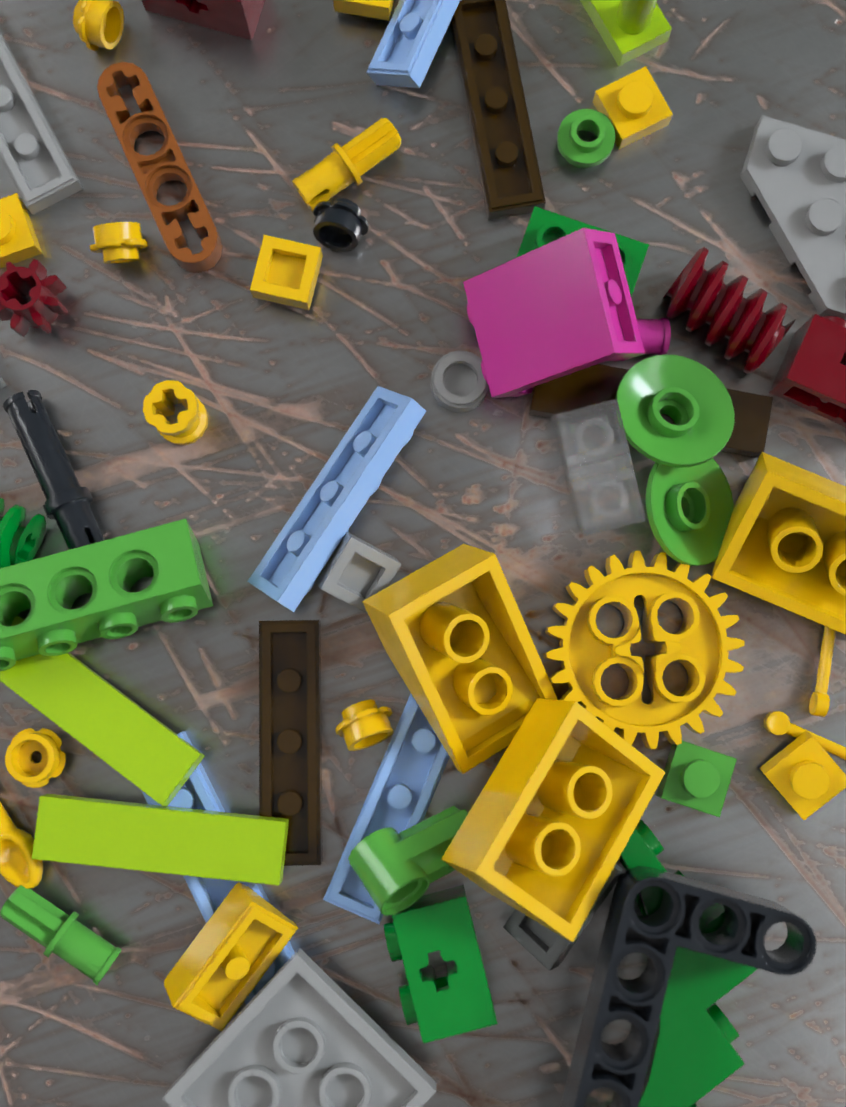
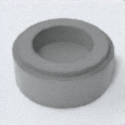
(459, 381)

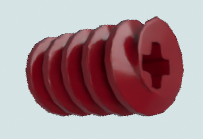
(727, 311)

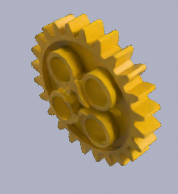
(698, 646)

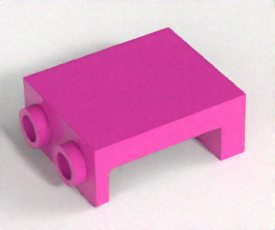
(553, 313)

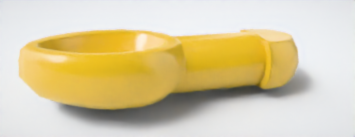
(16, 854)

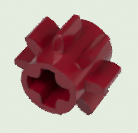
(43, 290)

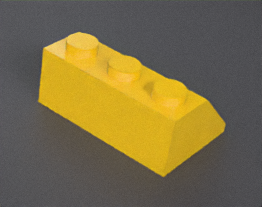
(788, 542)
(555, 815)

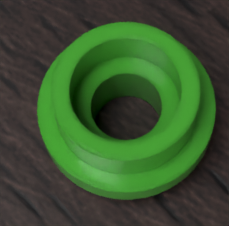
(583, 153)

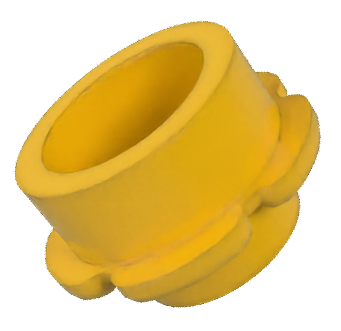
(99, 23)
(118, 242)
(364, 725)
(20, 762)

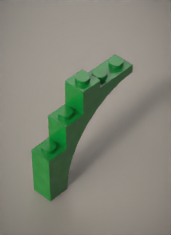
(691, 1040)

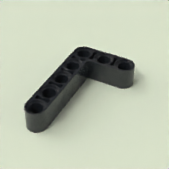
(657, 936)

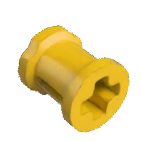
(162, 403)

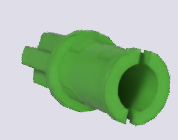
(59, 933)

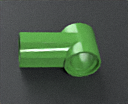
(403, 864)

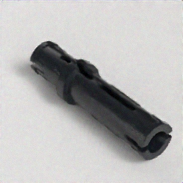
(64, 496)

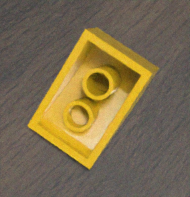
(462, 651)

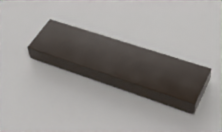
(496, 108)
(601, 382)
(292, 734)

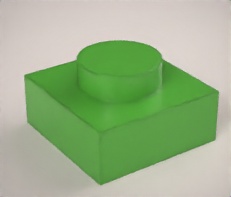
(697, 778)

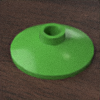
(686, 394)
(689, 510)

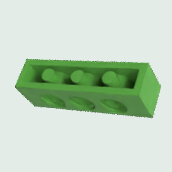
(108, 572)

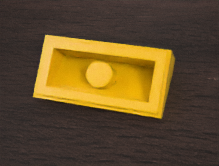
(228, 957)

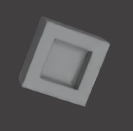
(357, 571)

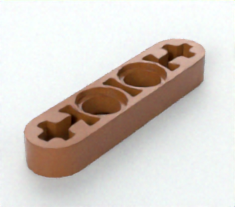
(157, 168)

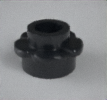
(339, 224)

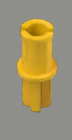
(347, 163)

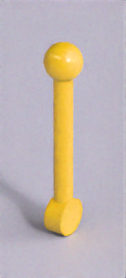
(820, 700)
(779, 724)

